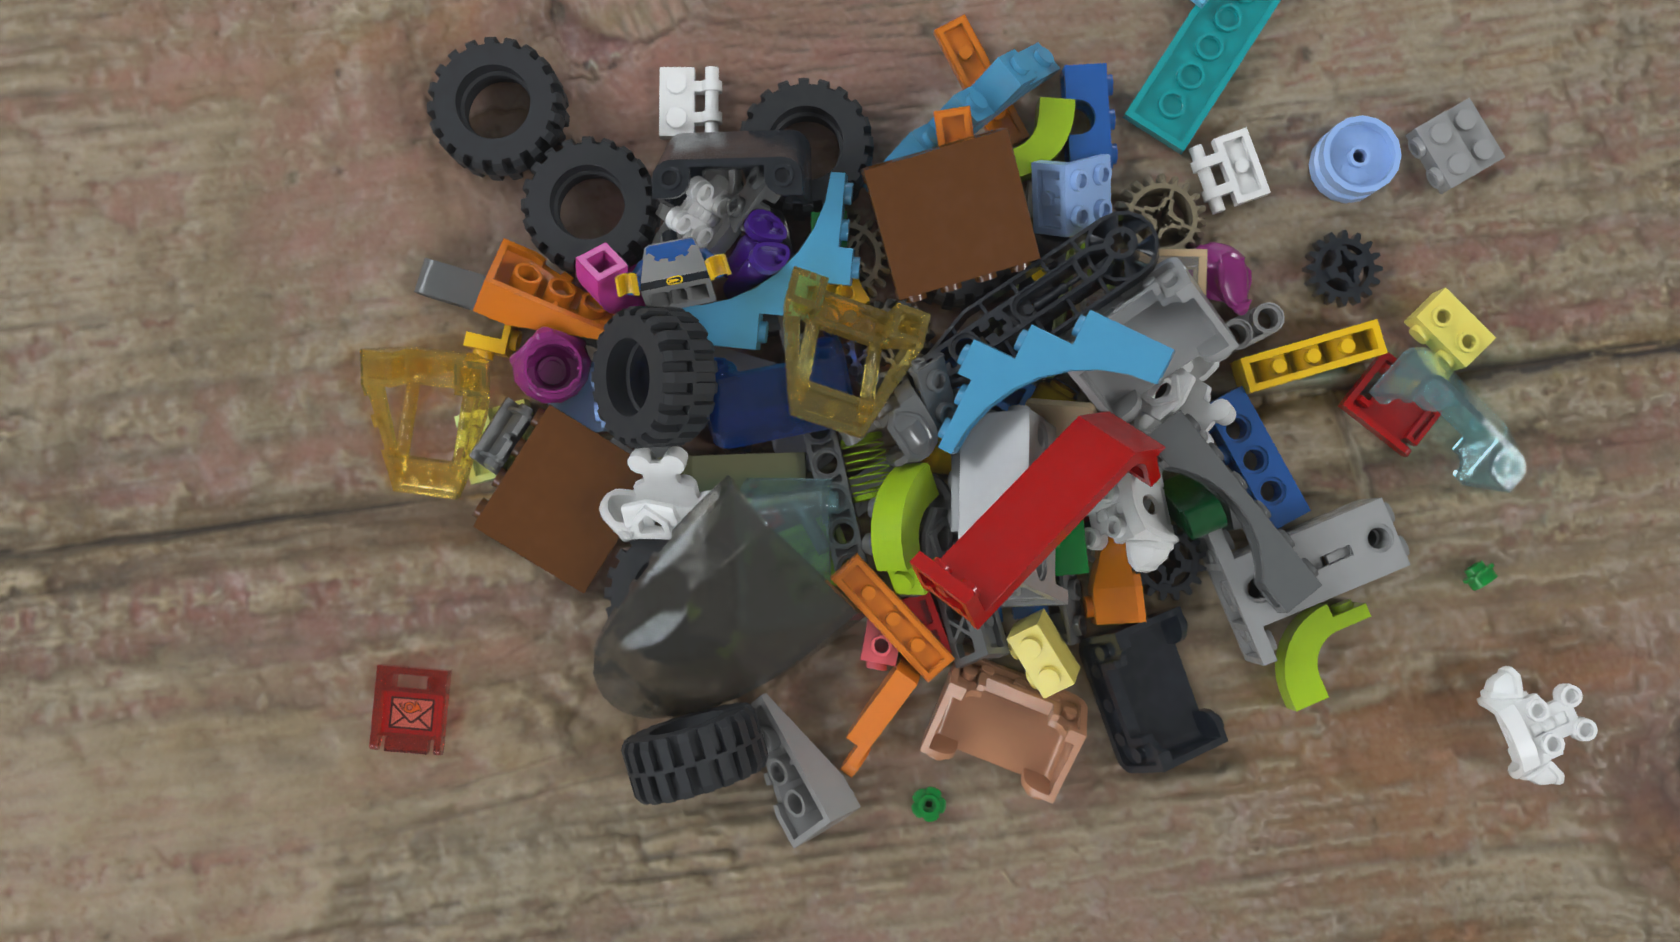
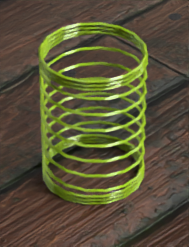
(867, 440)

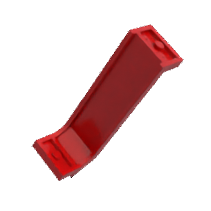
(1037, 514)

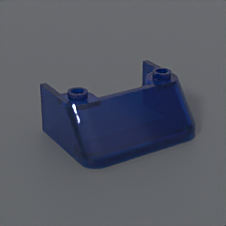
(755, 403)

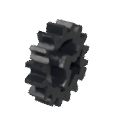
(1346, 282)
(1165, 577)

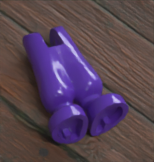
(756, 253)

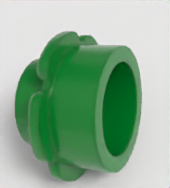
(1479, 575)
(923, 795)

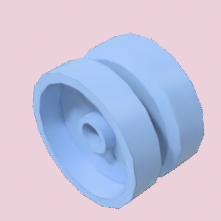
(1355, 159)

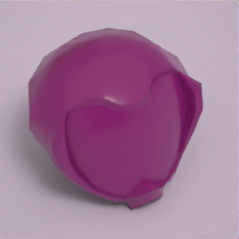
(1227, 276)
(551, 366)

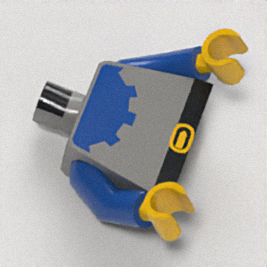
(674, 273)

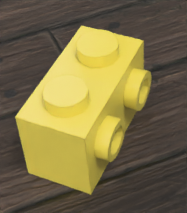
(1449, 329)
(1043, 654)

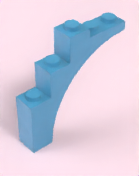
(993, 92)
(740, 319)
(995, 375)

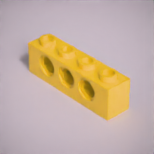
(1309, 357)

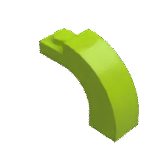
(1051, 130)
(897, 522)
(1300, 646)

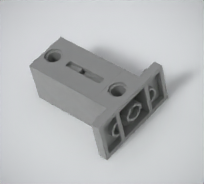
(990, 462)
(1344, 546)

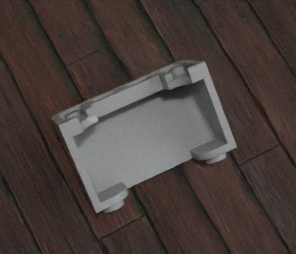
(1170, 311)

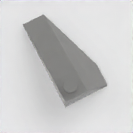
(806, 784)

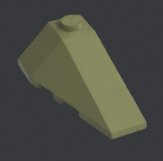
(712, 469)

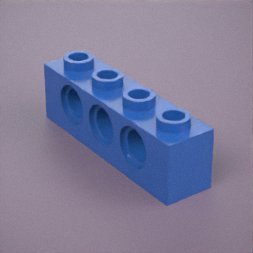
(1253, 437)

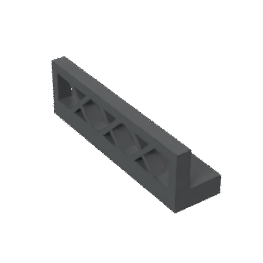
(988, 640)

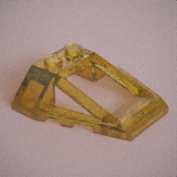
(823, 310)
(419, 366)

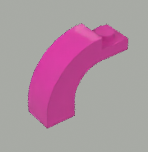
(597, 274)

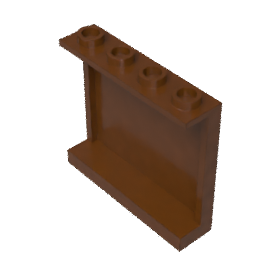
(952, 214)
(553, 496)

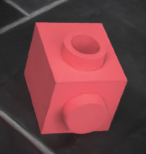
(877, 649)

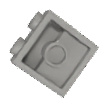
(1454, 146)

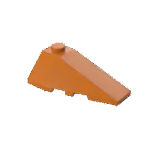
(532, 295)
(1114, 589)

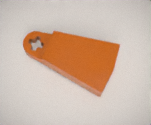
(879, 712)

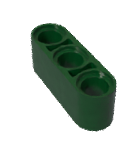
(1193, 506)

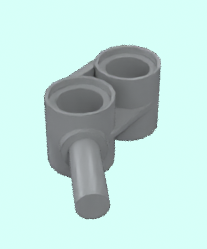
(1250, 329)

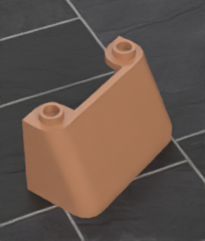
(1008, 723)

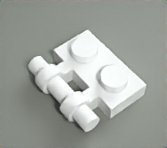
(677, 101)
(1239, 168)

